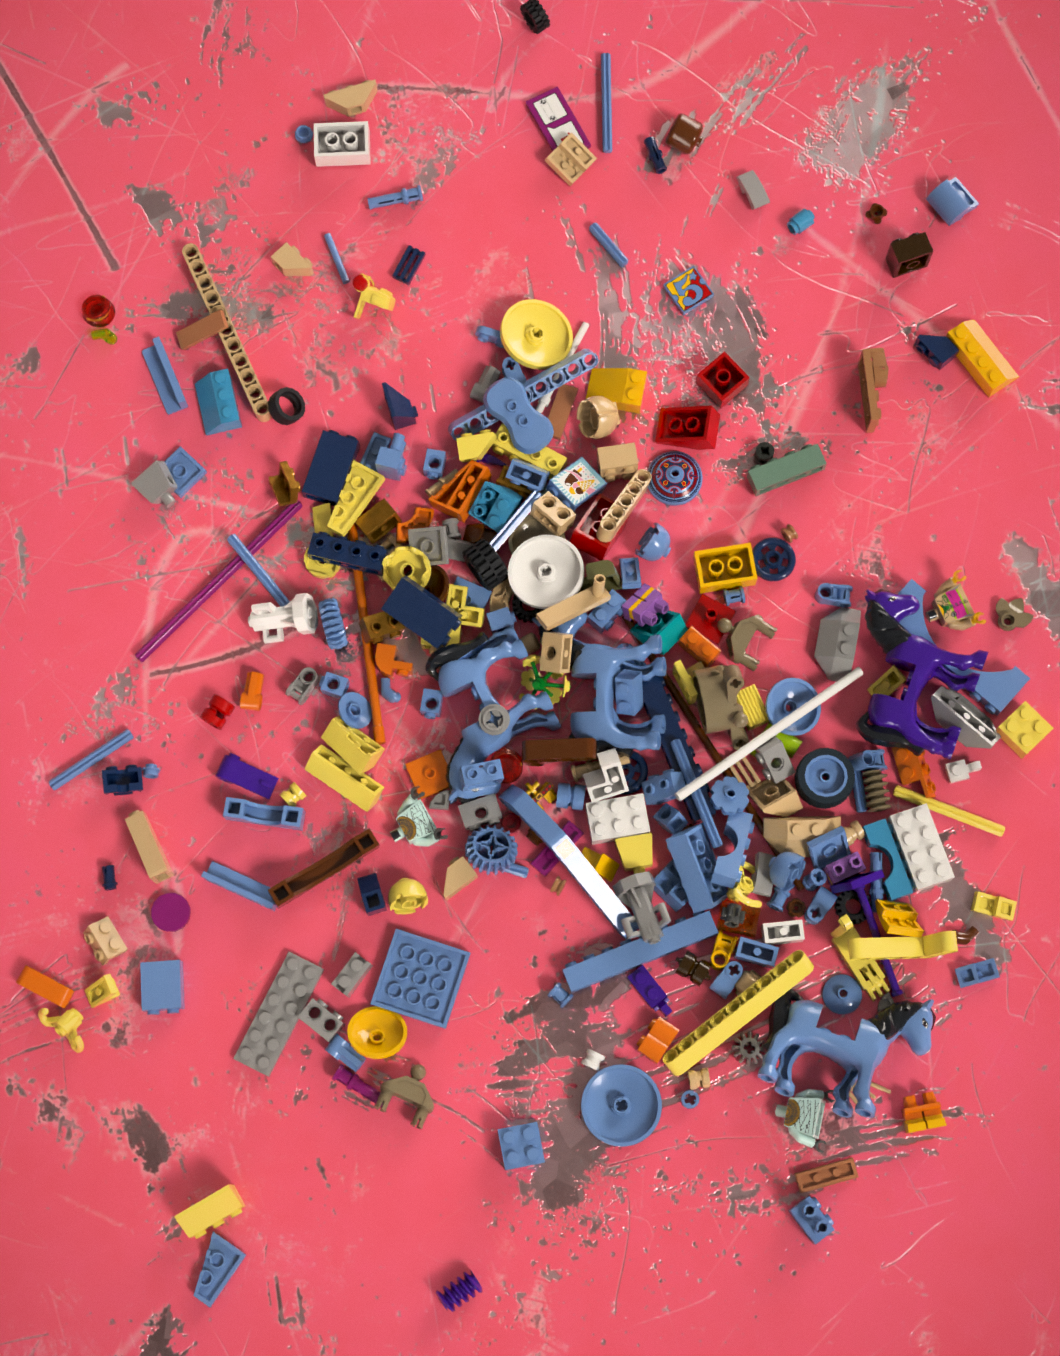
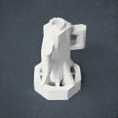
(298, 613)

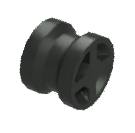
(763, 457)

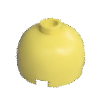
(406, 896)

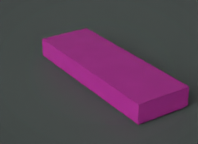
(546, 858)

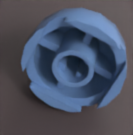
(654, 543)
(786, 869)

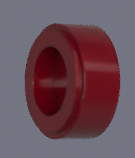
(511, 823)

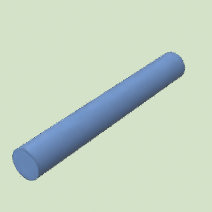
(337, 260)

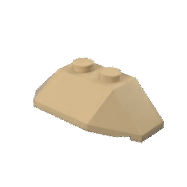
(793, 833)

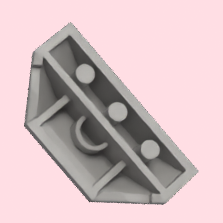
(837, 642)
(955, 710)

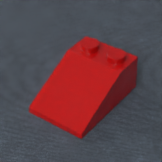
(688, 427)

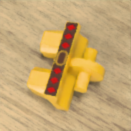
(544, 791)

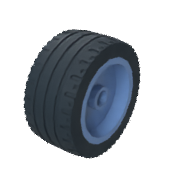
(826, 792)

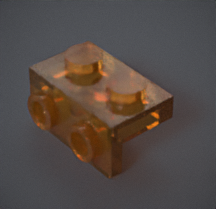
(750, 922)

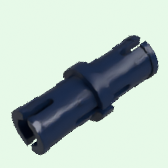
(655, 155)

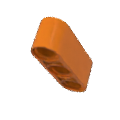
(45, 986)

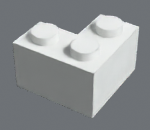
(607, 780)

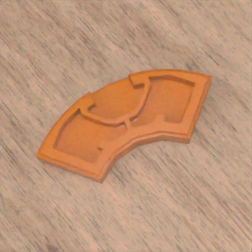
(421, 519)

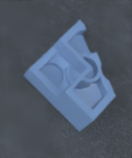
(669, 887)

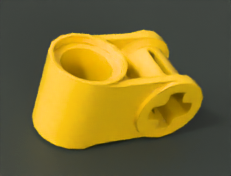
(723, 947)

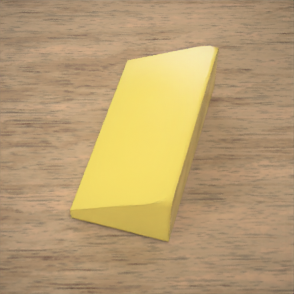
(321, 517)

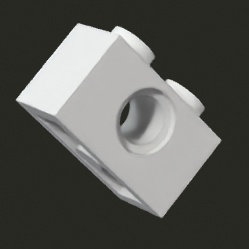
(782, 932)

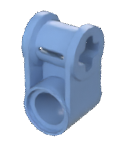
(516, 373)
(838, 595)
(869, 760)
(821, 904)
(725, 982)

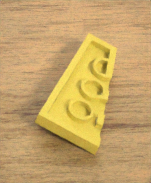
(357, 492)

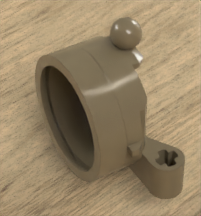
(718, 703)

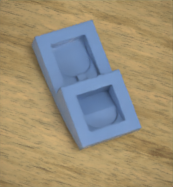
(977, 973)

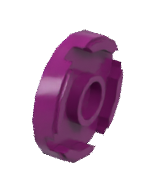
(170, 912)

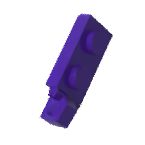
(650, 990)

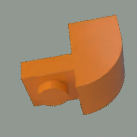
(387, 663)

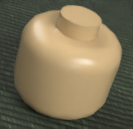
(531, 643)

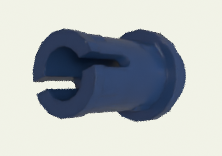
(109, 878)

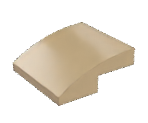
(570, 159)

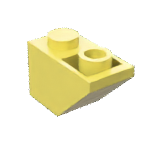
(475, 446)

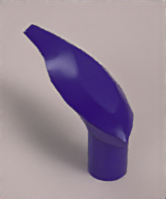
(491, 460)

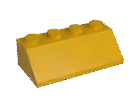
(981, 357)

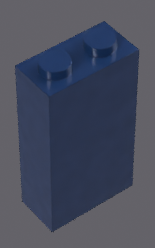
(330, 467)
(422, 612)

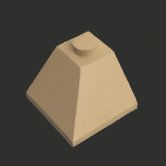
(777, 798)

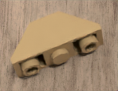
(352, 99)

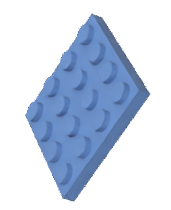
(420, 978)

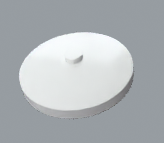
(545, 571)

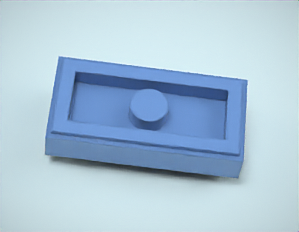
(630, 573)

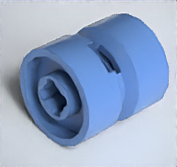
(570, 796)

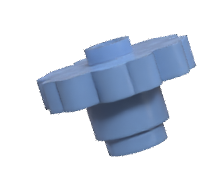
(729, 796)

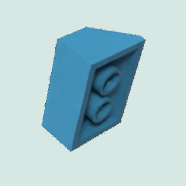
(218, 402)

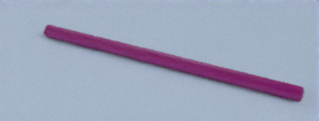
(216, 582)

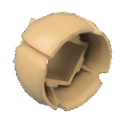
(597, 417)

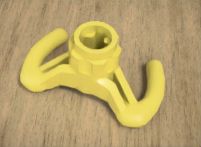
(744, 888)
(65, 1026)

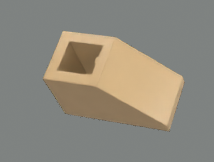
(290, 262)

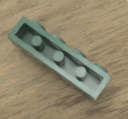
(786, 469)

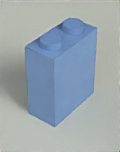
(162, 986)

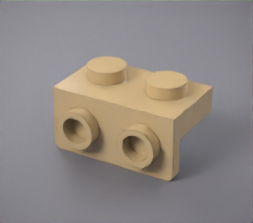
(104, 940)

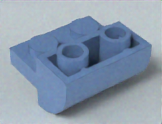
(952, 200)

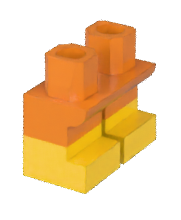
(922, 1116)

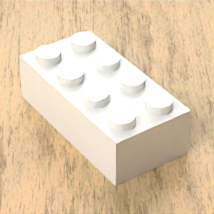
(921, 847)

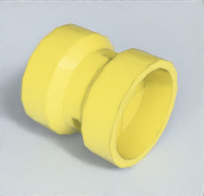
(293, 795)

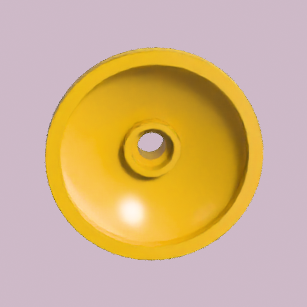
(377, 1024)

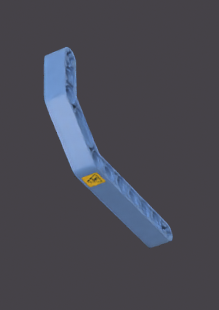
(569, 855)

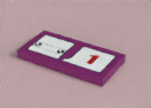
(555, 118)

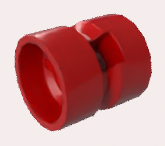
(219, 705)

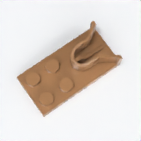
(872, 376)

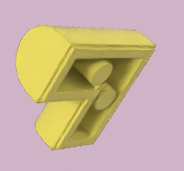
(457, 600)

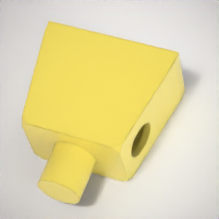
(635, 852)

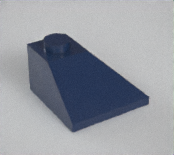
(400, 407)

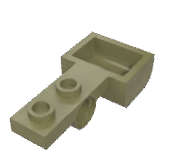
(603, 567)

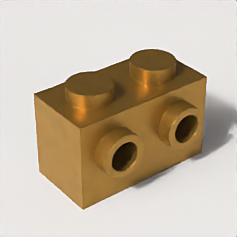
(378, 521)
(380, 626)

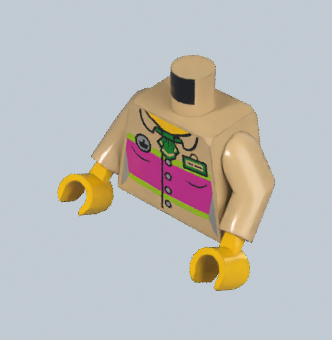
(953, 606)

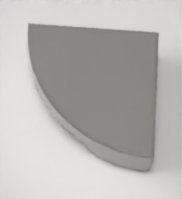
(440, 801)
(884, 1002)

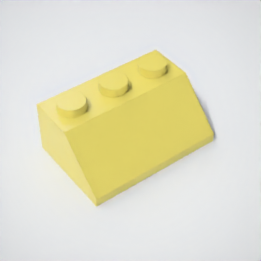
(210, 1211)

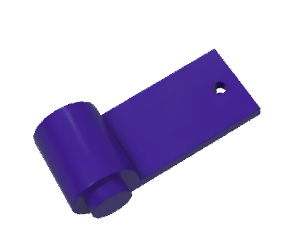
(246, 776)

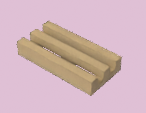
(751, 771)

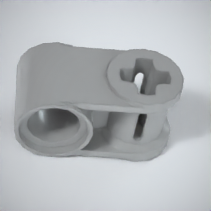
(302, 686)

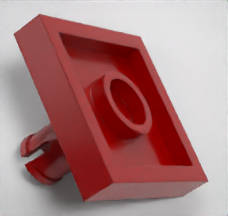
(706, 617)

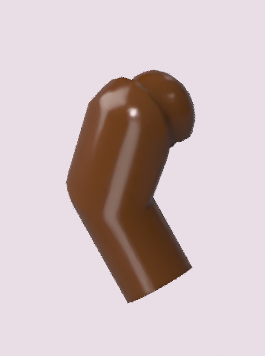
(965, 938)

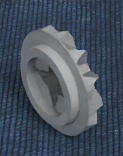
(497, 711)

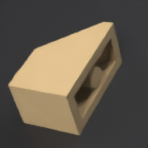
(458, 876)

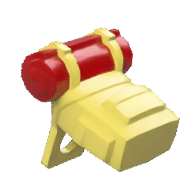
(371, 294)

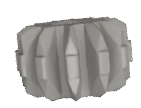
(743, 1052)

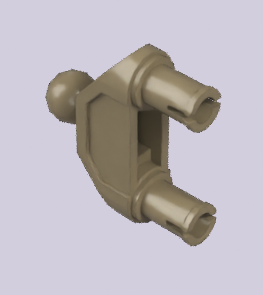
(740, 636)
(409, 1090)

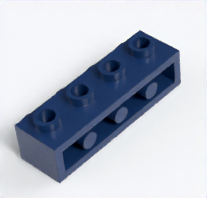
(347, 553)

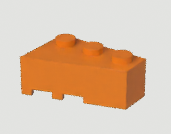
(460, 493)

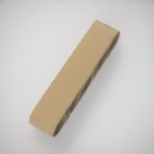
(623, 505)

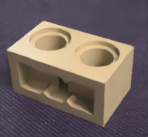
(553, 514)

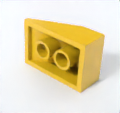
(620, 386)

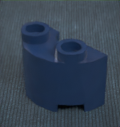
(122, 781)

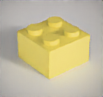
(1024, 729)

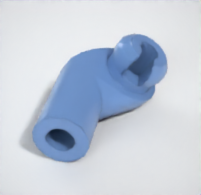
(387, 693)

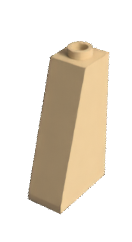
(149, 847)

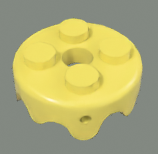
(400, 558)

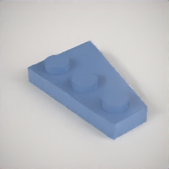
(219, 1266)

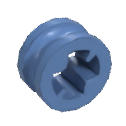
(691, 1093)

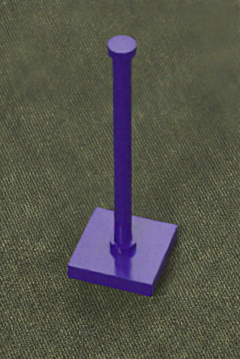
(858, 884)

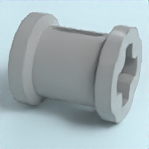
(452, 528)

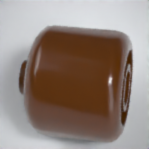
(685, 134)

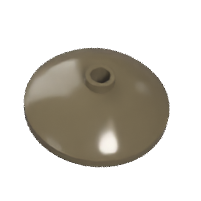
(527, 529)

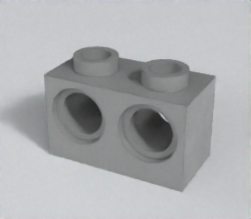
(318, 1024)

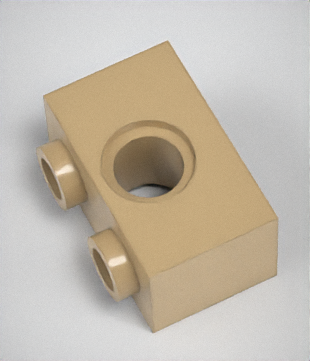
(563, 646)

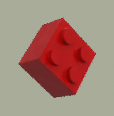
(722, 379)

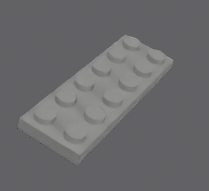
(278, 1014)

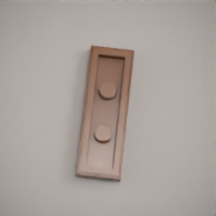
(202, 329)
(561, 409)
(826, 1175)

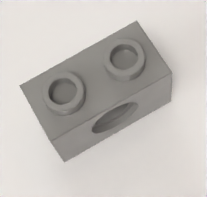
(780, 767)
(487, 803)

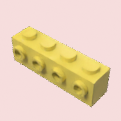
(545, 458)
(343, 778)

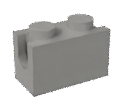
(352, 975)

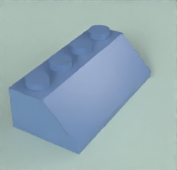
(695, 866)

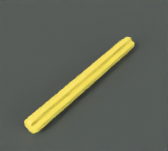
(949, 811)

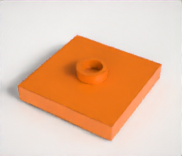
(429, 773)

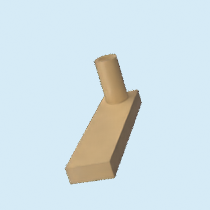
(575, 605)

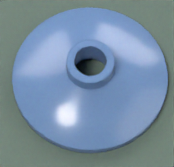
(360, 708)
(832, 997)

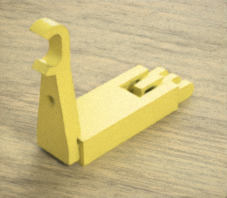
(868, 967)

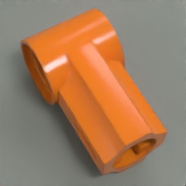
(251, 697)

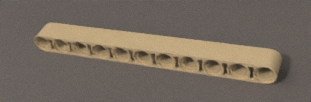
(228, 340)

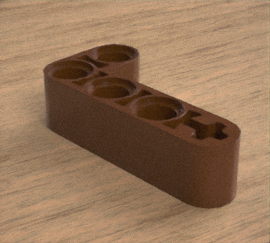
(558, 750)

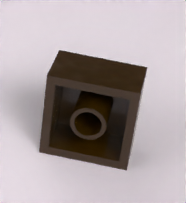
(909, 254)

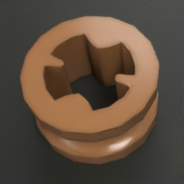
(789, 533)
(558, 886)

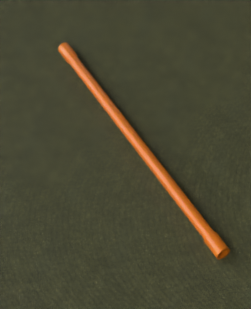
(378, 728)

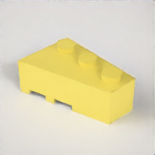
(352, 745)

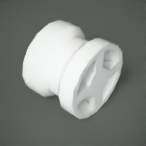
(593, 1060)

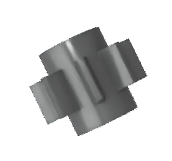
(733, 915)

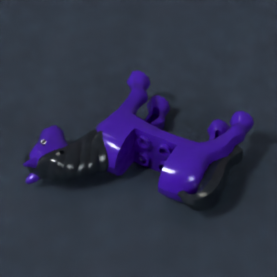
(896, 720)

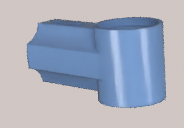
(343, 1051)

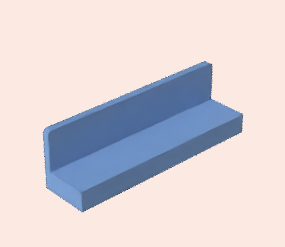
(164, 377)

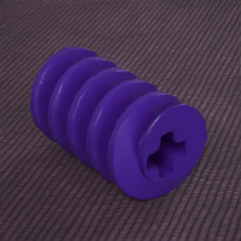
(459, 1291)

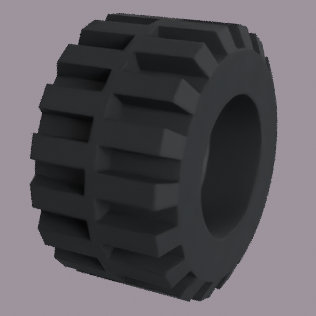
(485, 564)

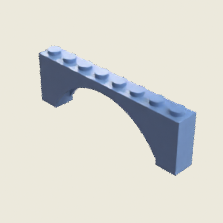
(993, 688)

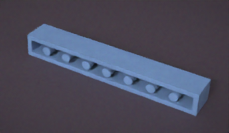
(637, 952)

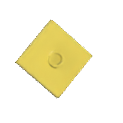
(685, 682)

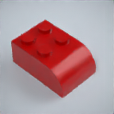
(584, 534)

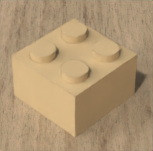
(617, 462)

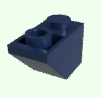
(937, 349)
(371, 894)

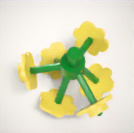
(534, 681)

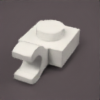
(959, 771)

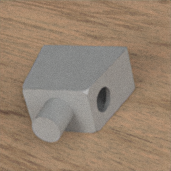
(156, 484)

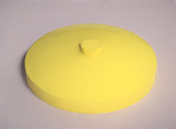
(536, 334)

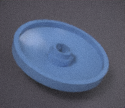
(621, 1105)

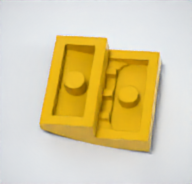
(898, 918)

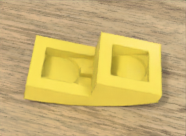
(993, 906)

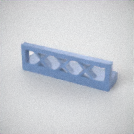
(239, 885)

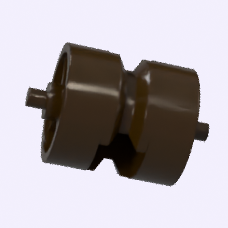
(695, 969)

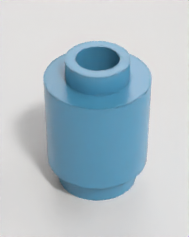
(801, 221)

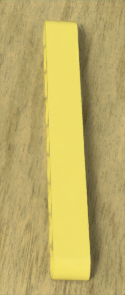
(738, 1012)

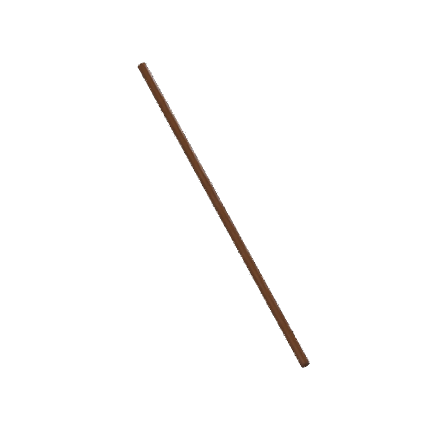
(708, 744)

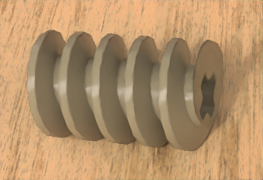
(875, 790)

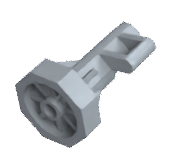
(637, 893)

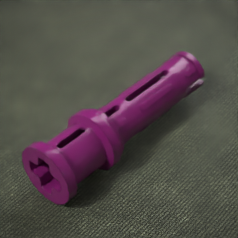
(353, 1082)

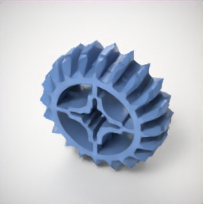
(332, 623)
(503, 850)

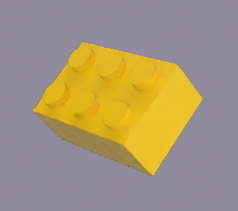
(725, 568)

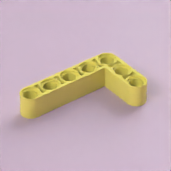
(903, 947)

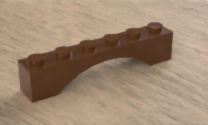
(323, 869)

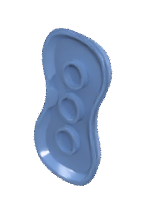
(527, 427)

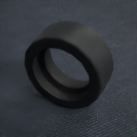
(276, 411)

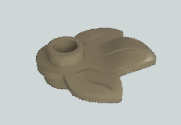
(1014, 613)

